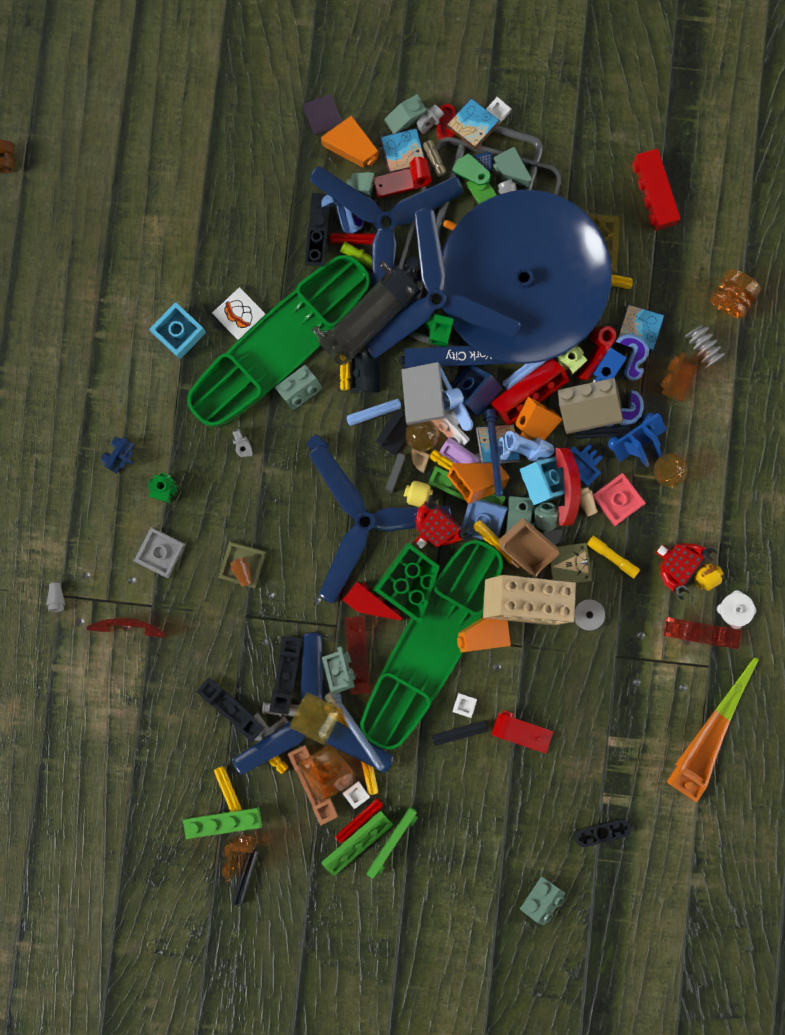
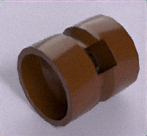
(6, 154)

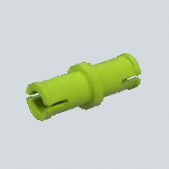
(359, 255)

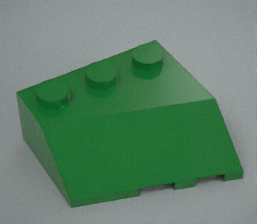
(409, 582)

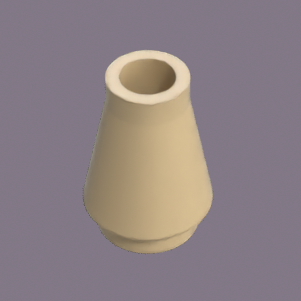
(587, 501)

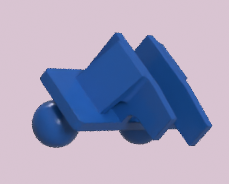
(634, 441)

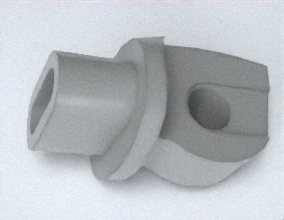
(427, 120)
(240, 441)

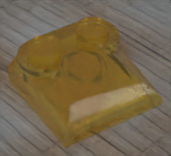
(315, 718)

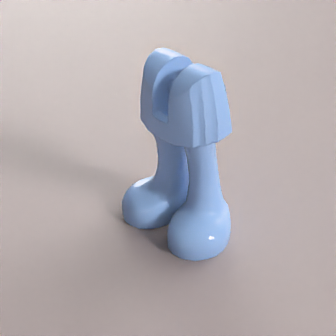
(533, 450)

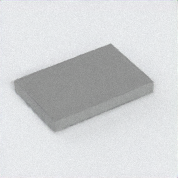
(423, 393)

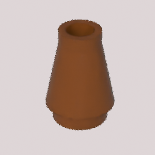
(241, 570)

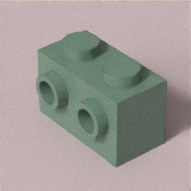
(517, 509)

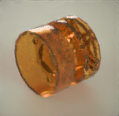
(735, 293)

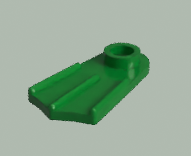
(471, 170)

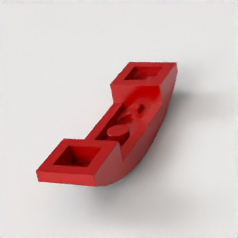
(572, 486)

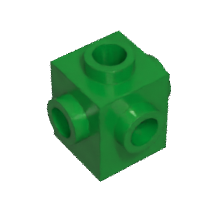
(162, 494)

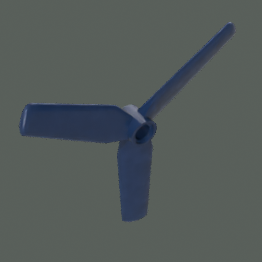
(366, 209)
(433, 276)
(355, 539)
(286, 738)

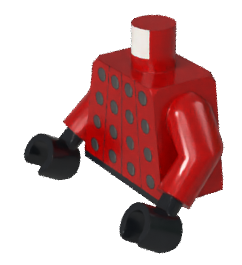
(438, 526)
(681, 564)

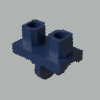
(120, 455)

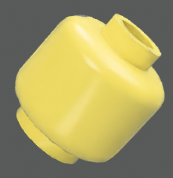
(417, 493)

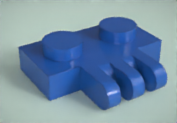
(586, 464)

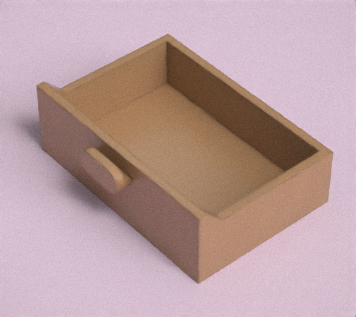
(528, 547)

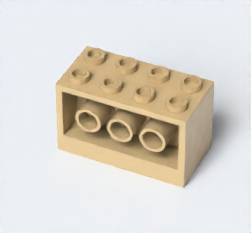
(529, 600)

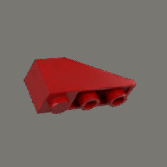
(365, 602)

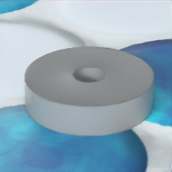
(596, 610)

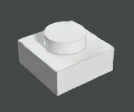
(499, 109)
(464, 705)
(356, 795)

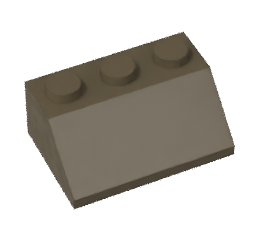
(590, 405)

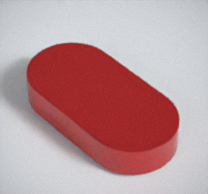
(442, 130)

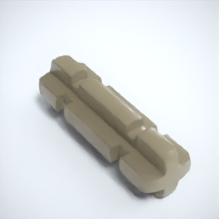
(434, 158)

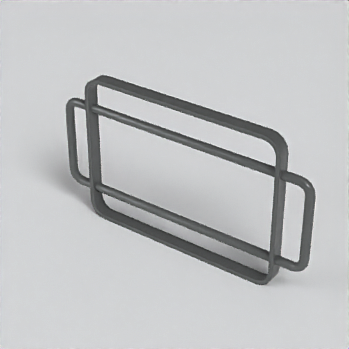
(533, 164)

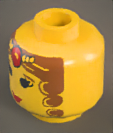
(708, 576)

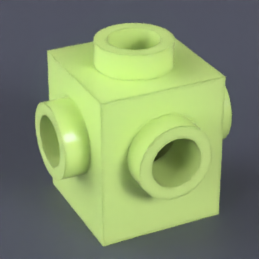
(576, 363)

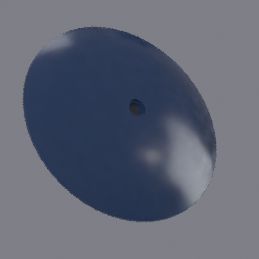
(535, 237)

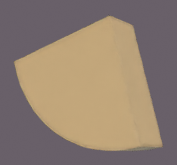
(420, 460)

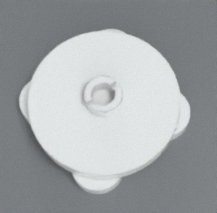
(737, 609)

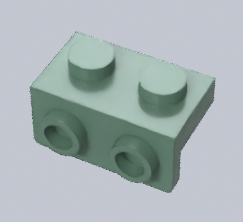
(299, 387)
(337, 670)
(543, 901)

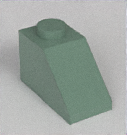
(405, 114)
(510, 166)
(363, 182)

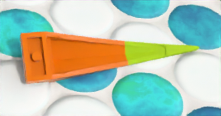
(698, 760)

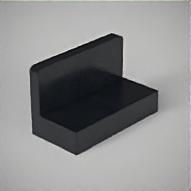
(364, 373)
(394, 433)

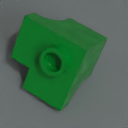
(440, 329)

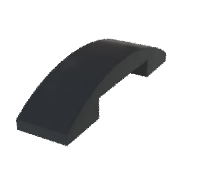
(286, 675)
(230, 709)

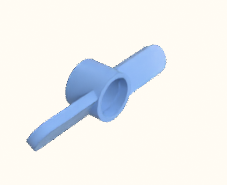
(454, 400)

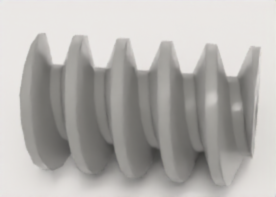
(706, 346)

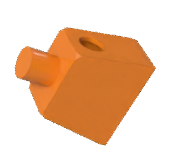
(536, 420)

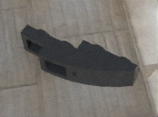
(317, 232)

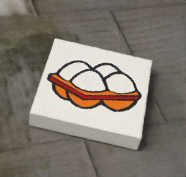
(238, 313)

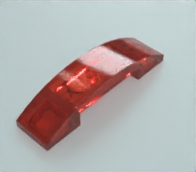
(104, 626)
(702, 633)
(358, 653)

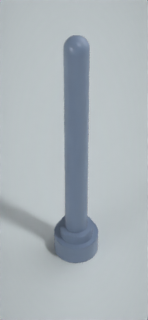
(335, 699)

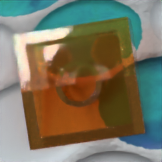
(326, 773)

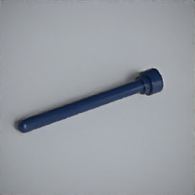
(490, 418)

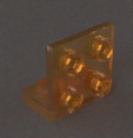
(679, 378)

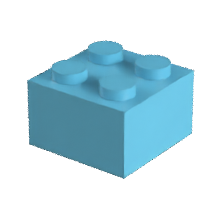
(177, 330)
(543, 480)

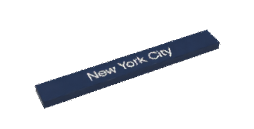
(448, 356)

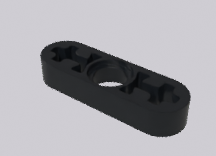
(615, 824)

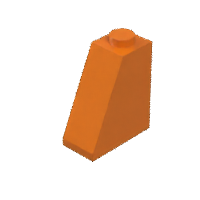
(351, 143)
(475, 480)
(484, 635)

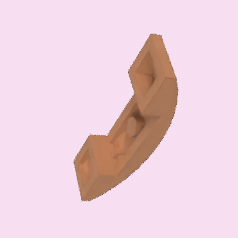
(324, 811)

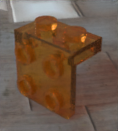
(241, 844)

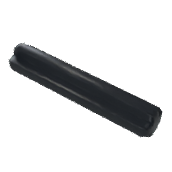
(604, 432)
(460, 733)
(244, 878)

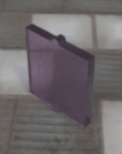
(322, 114)

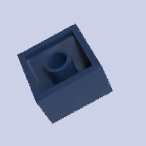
(477, 388)

